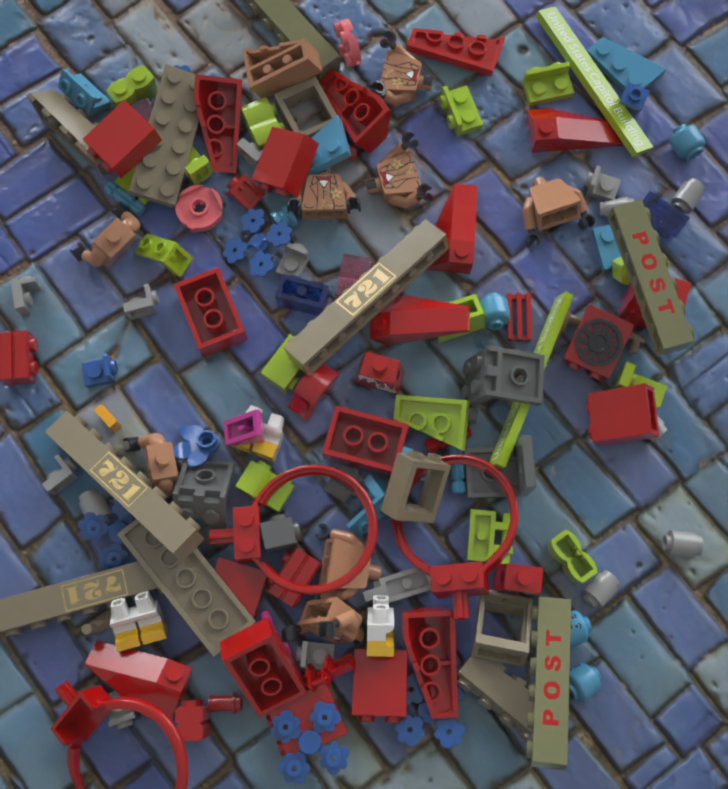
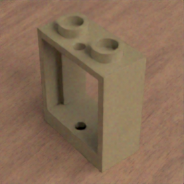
(297, 95)
(401, 482)
(498, 648)

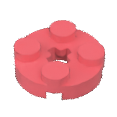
(349, 45)
(204, 220)

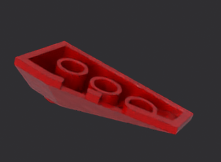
(361, 111)
(219, 116)
(563, 131)
(459, 225)
(418, 319)
(431, 646)
(141, 676)

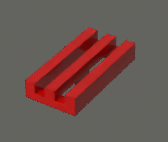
(528, 317)

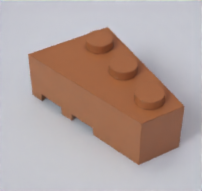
(280, 66)

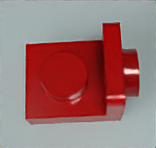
(244, 191)

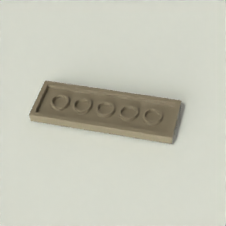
(176, 122)
(190, 587)

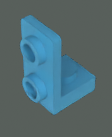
(376, 492)

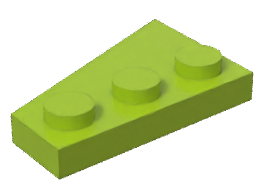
(437, 417)

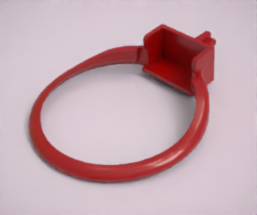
(246, 529)
(470, 578)
(90, 708)

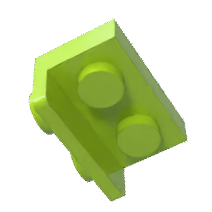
(547, 84)
(461, 110)

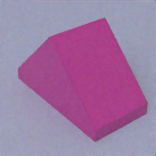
(244, 429)

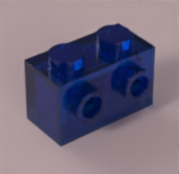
(664, 215)
(302, 294)

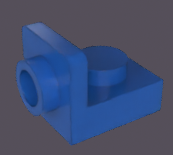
(634, 97)
(99, 371)

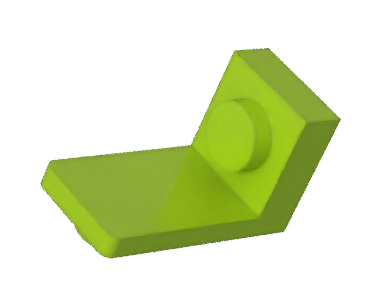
(198, 167)
(166, 252)
(628, 378)

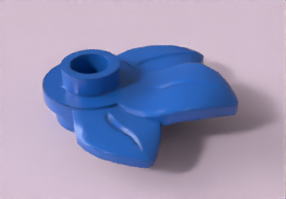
(193, 447)

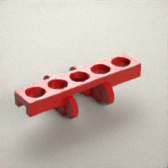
(329, 671)

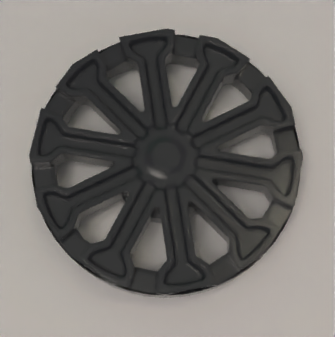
(598, 342)

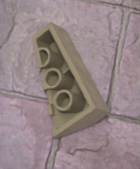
(65, 121)
(498, 692)

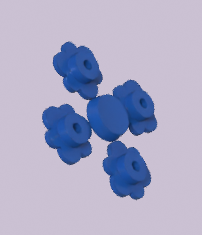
(258, 242)
(101, 528)
(416, 723)
(309, 742)

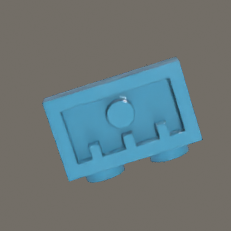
(83, 93)

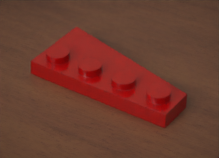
(464, 52)

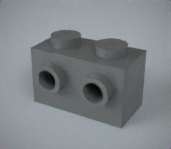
(280, 534)

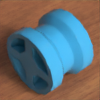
(282, 215)

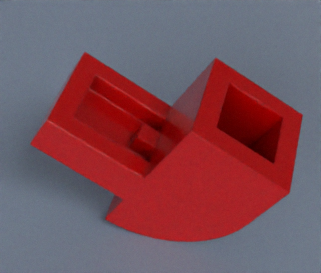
(311, 391)

